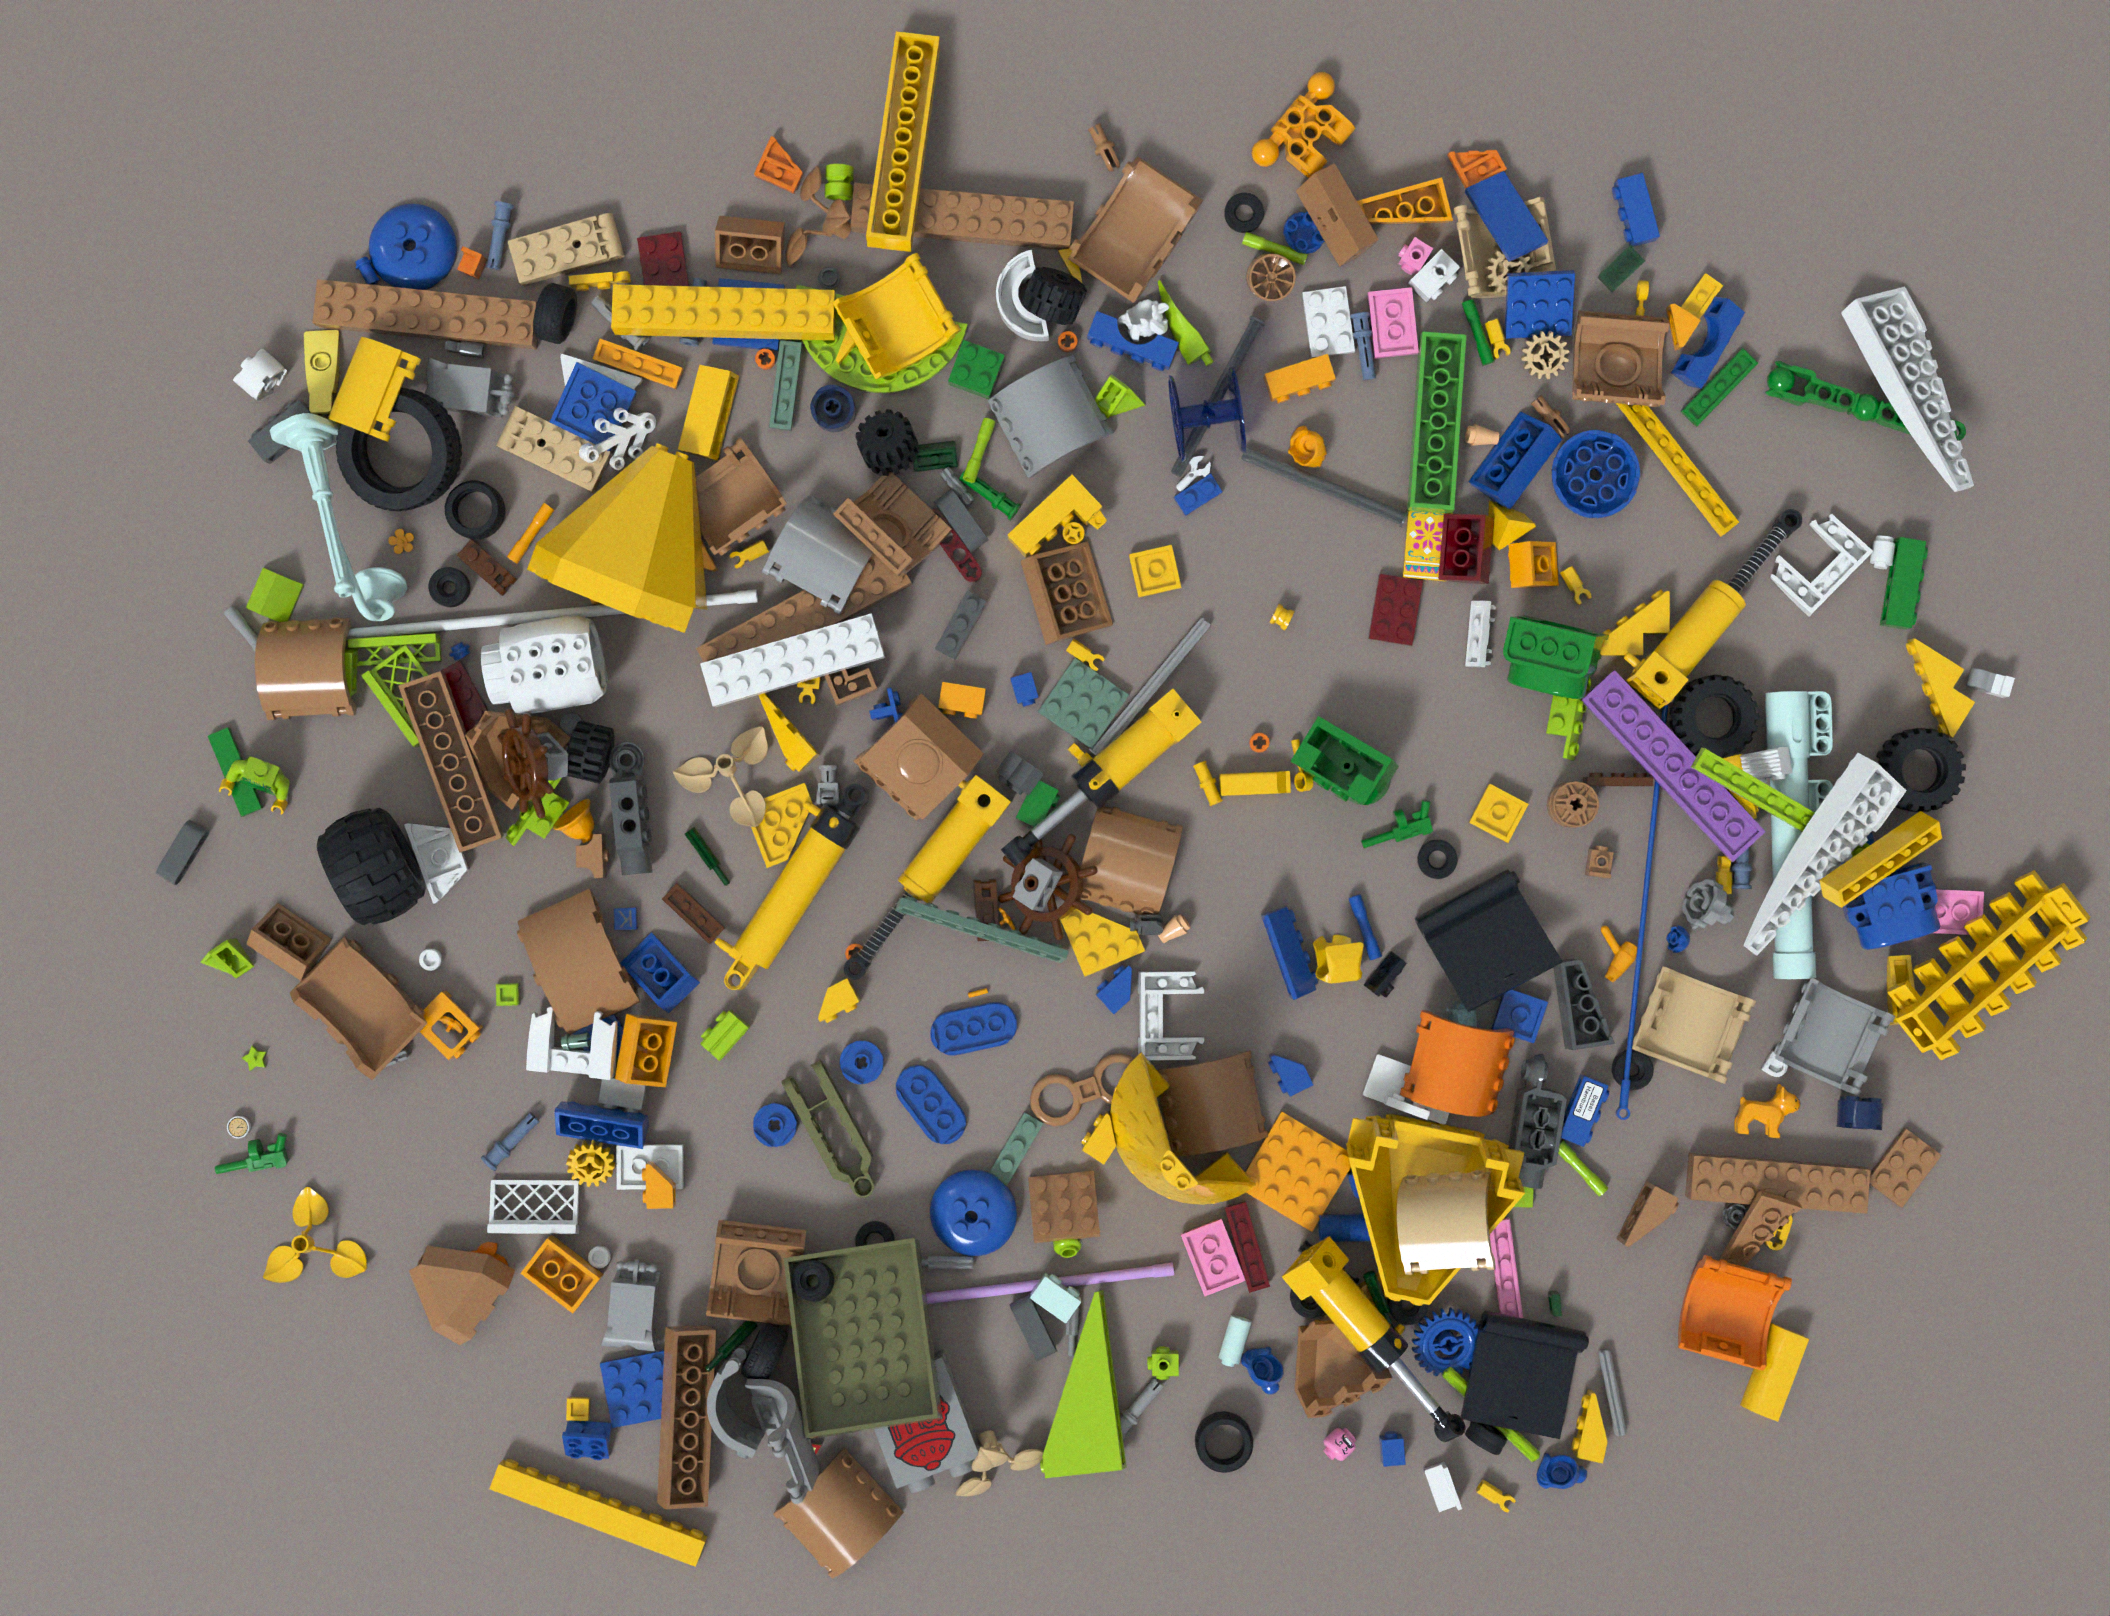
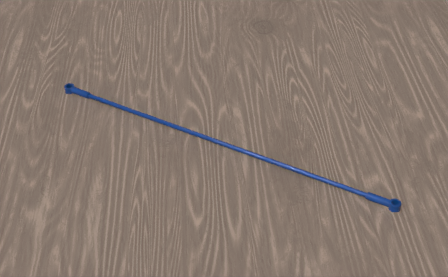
(1625, 1085)

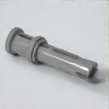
(605, 309)
(1130, 1416)

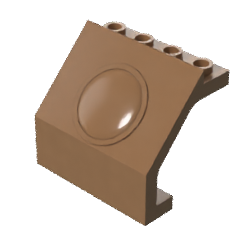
(1618, 358)
(894, 524)
(920, 758)
(750, 1271)

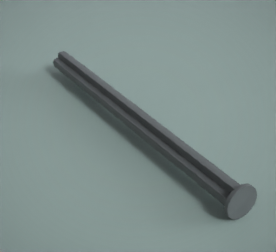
(1220, 390)
(1325, 486)

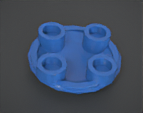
(1302, 233)

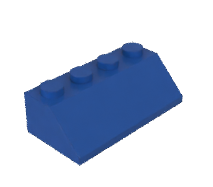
(1515, 460)
(1289, 953)
(601, 1124)

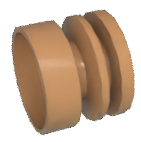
(1561, 810)

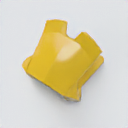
(1338, 960)

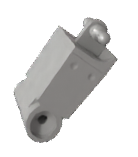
(469, 389)
(633, 1306)

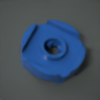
(864, 1074)
(775, 1137)

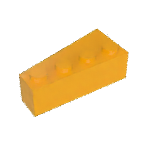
(1409, 205)

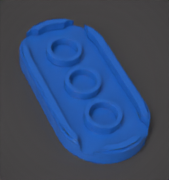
(973, 1028)
(930, 1104)

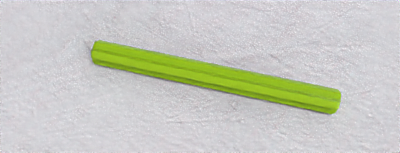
(1513, 1436)

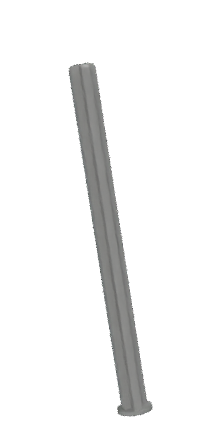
(1152, 685)

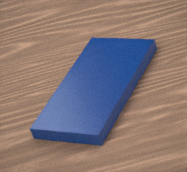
(1506, 216)

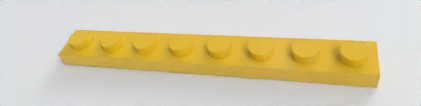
(1680, 467)

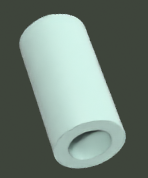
(1234, 1340)

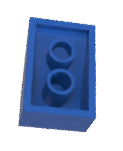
(660, 973)

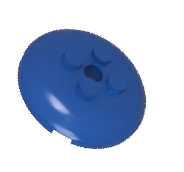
(429, 260)
(1616, 468)
(978, 1193)

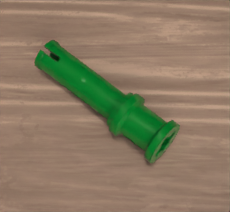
(998, 500)

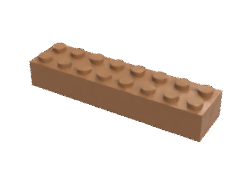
(451, 761)
(1812, 1184)
(684, 1417)

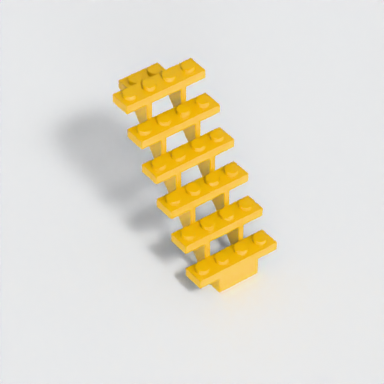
(2056, 908)

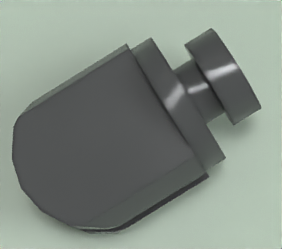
(1147, 924)

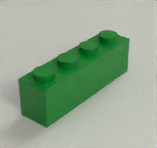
(1903, 584)

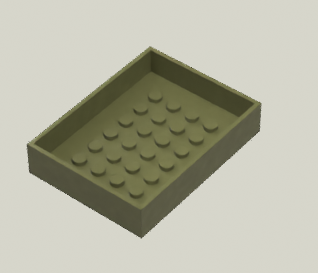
(868, 1344)

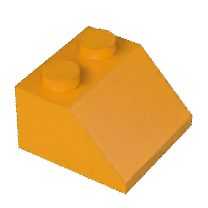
(1533, 564)

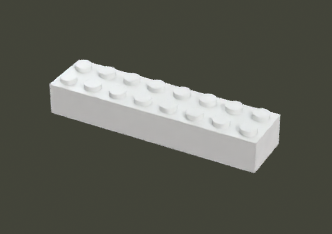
(792, 660)

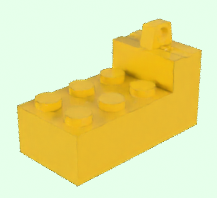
(1053, 512)

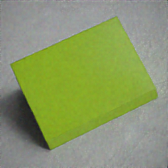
(274, 596)

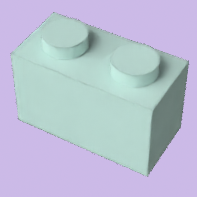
(1056, 1297)

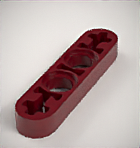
(956, 543)

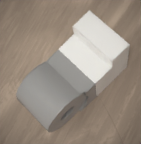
(1990, 682)

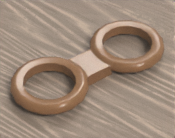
(1082, 1090)

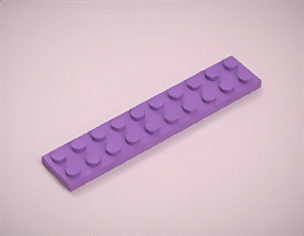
(1670, 765)

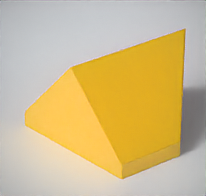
(1508, 525)

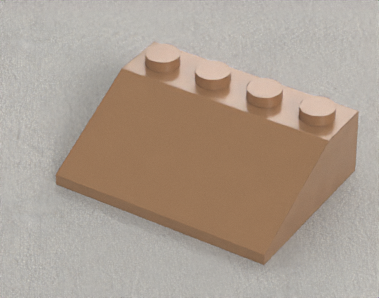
(1066, 592)

